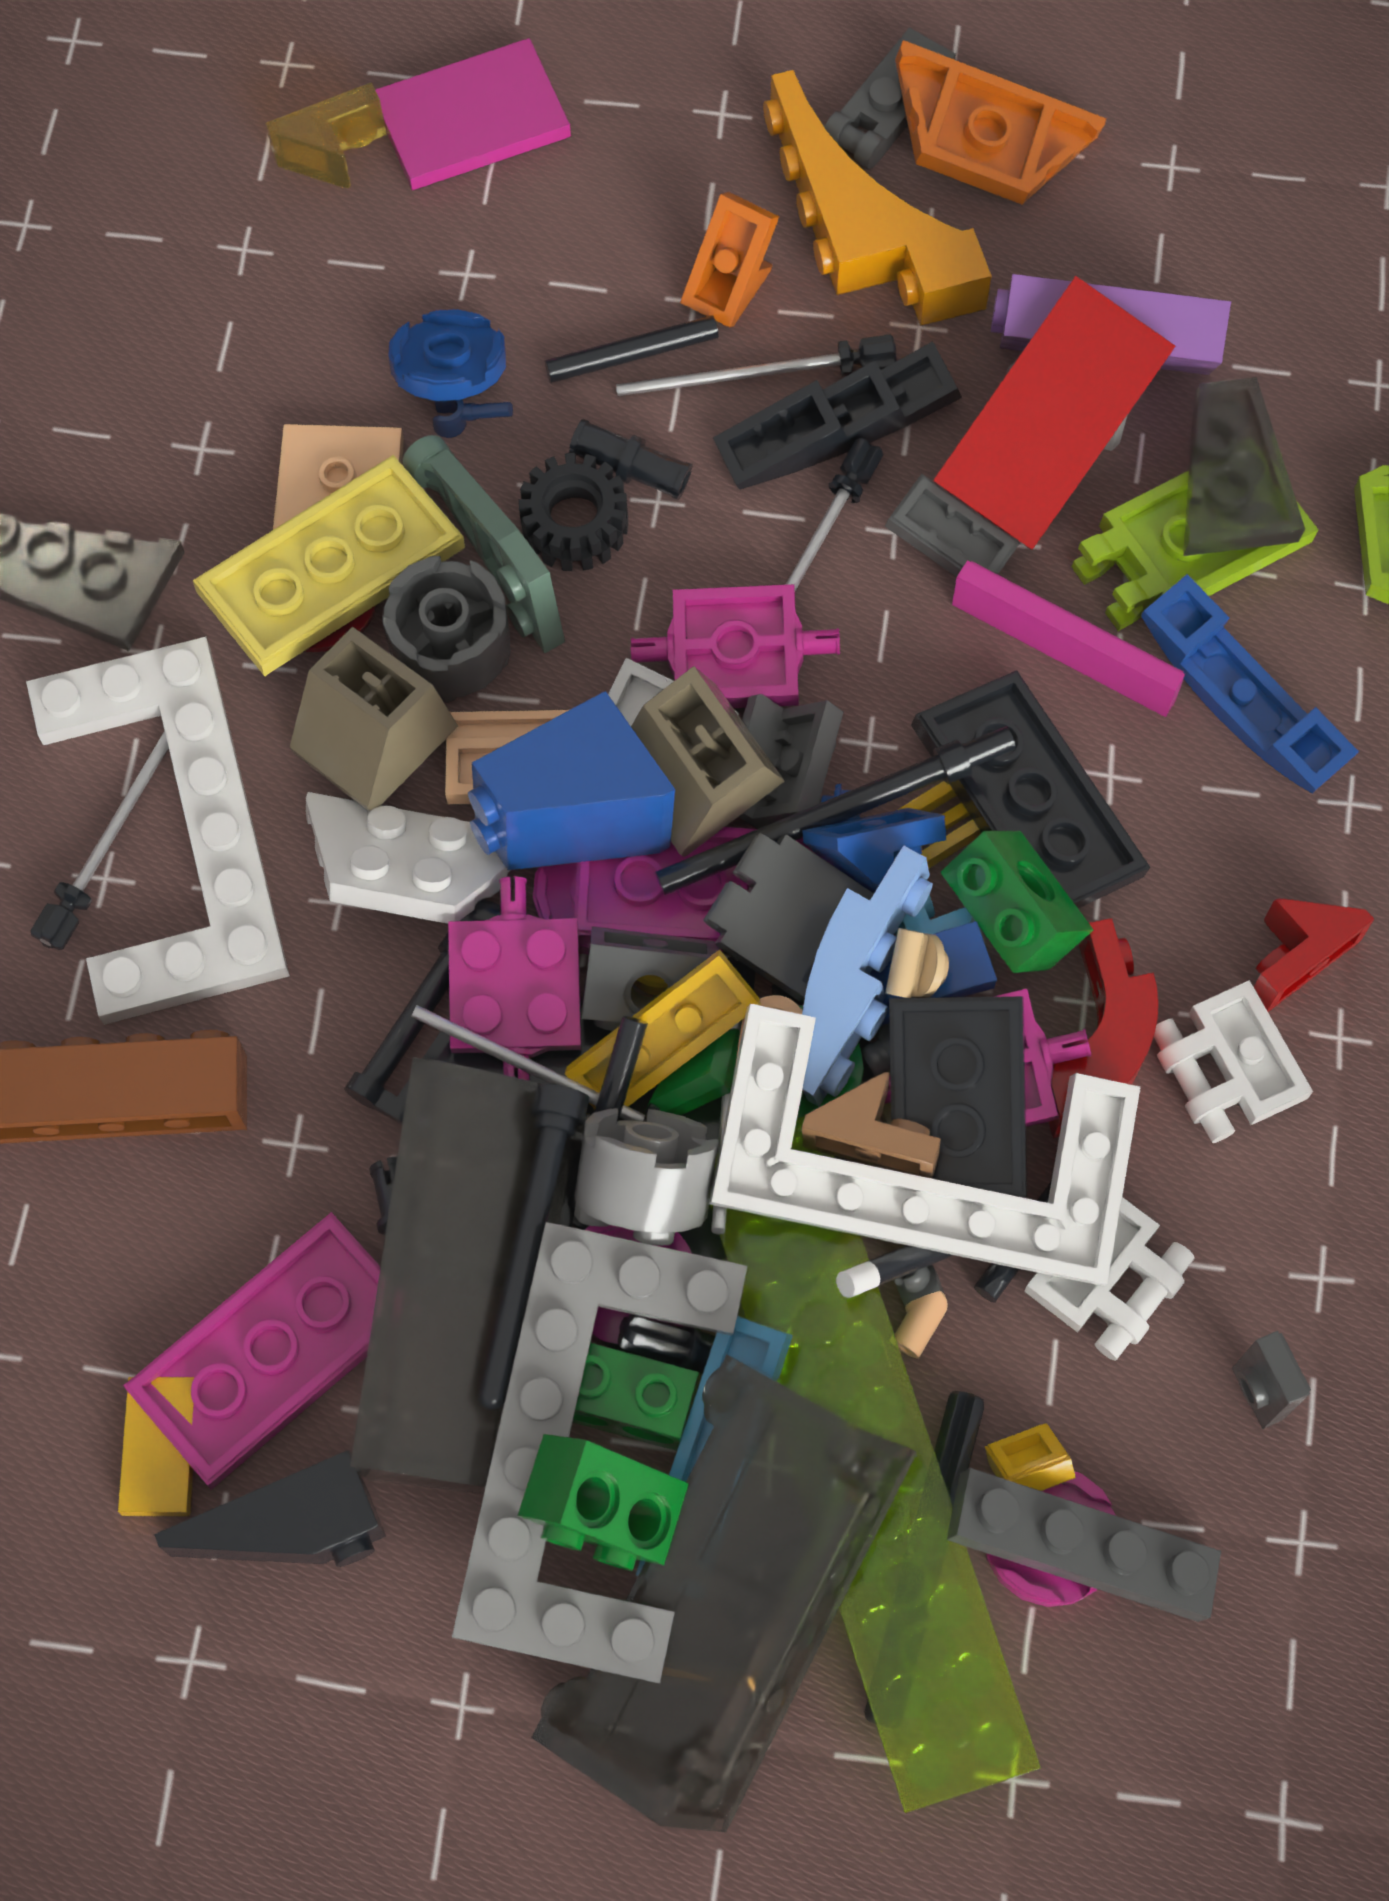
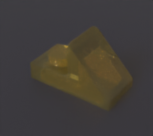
(317, 135)

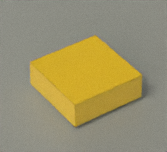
(1031, 1459)

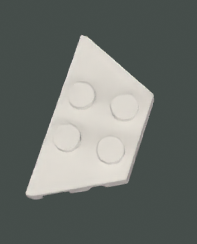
(400, 860)

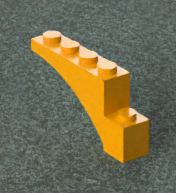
(865, 229)

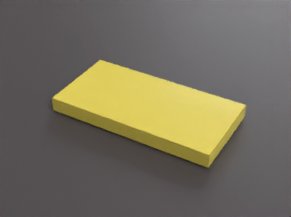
(326, 564)

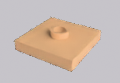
(325, 458)

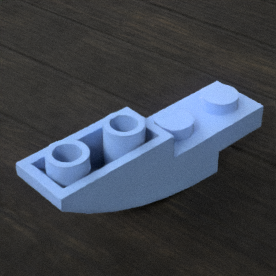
(840, 984)

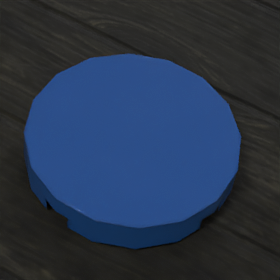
(447, 355)

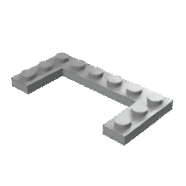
(501, 1591)

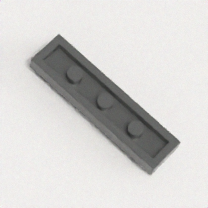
(1084, 1545)

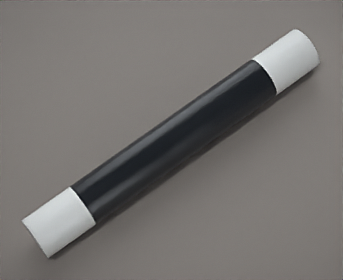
(885, 1269)

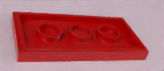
(1054, 413)

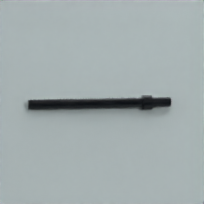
(949, 763)

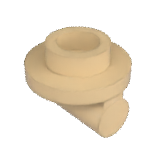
(917, 965)

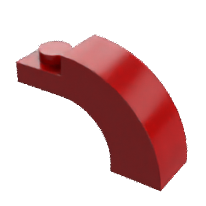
(1124, 1015)

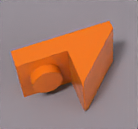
(730, 260)

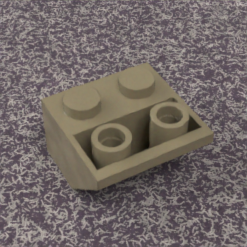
(367, 720)
(705, 757)

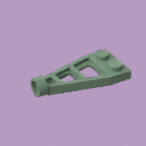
(494, 538)

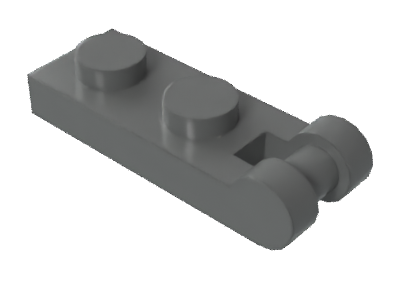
(877, 107)

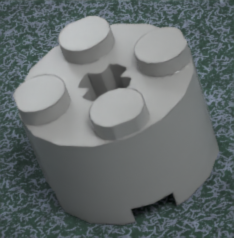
(645, 1174)

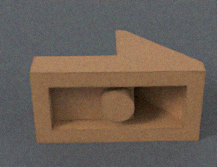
(853, 1131)

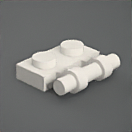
(1248, 1053)
(1077, 1300)

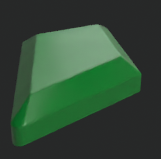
(701, 1078)

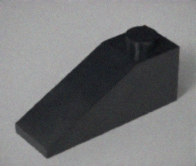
(298, 1519)

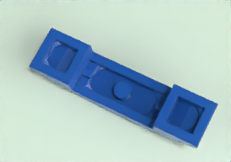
(1241, 691)

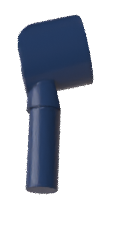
(455, 424)

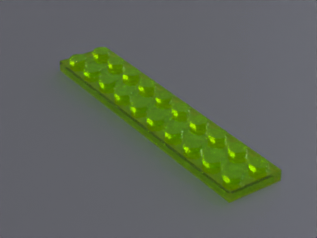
(916, 1599)

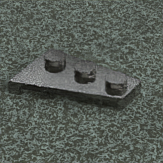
(1236, 474)

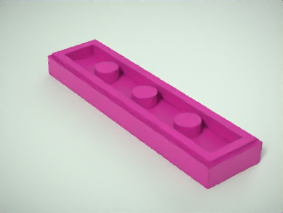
(1067, 638)

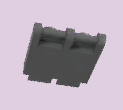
(782, 913)

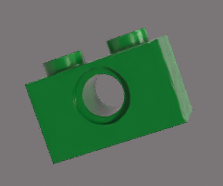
(1016, 901)

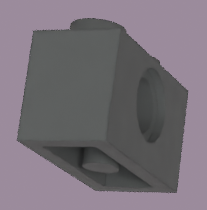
(621, 958)

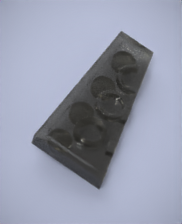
(85, 578)

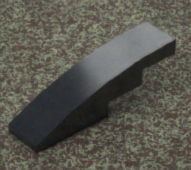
(826, 422)

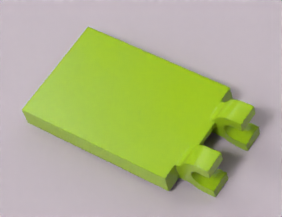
(1148, 547)

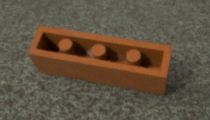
(122, 1087)

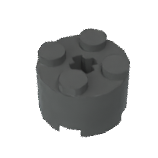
(448, 625)

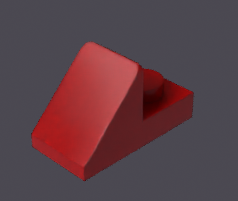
(1311, 940)

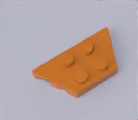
(987, 126)

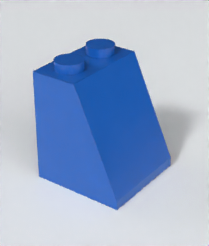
(572, 792)

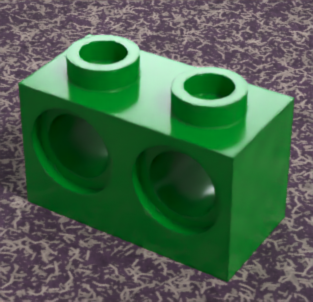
(635, 1397)
(602, 1500)

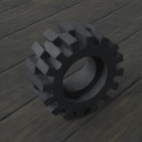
(567, 482)

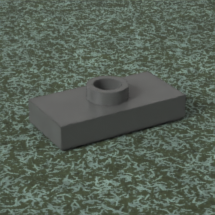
(949, 529)
(1271, 1379)

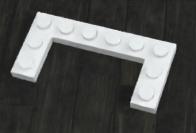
(243, 933)
(1057, 1238)

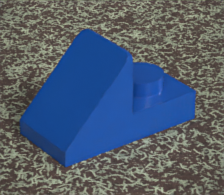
(869, 844)

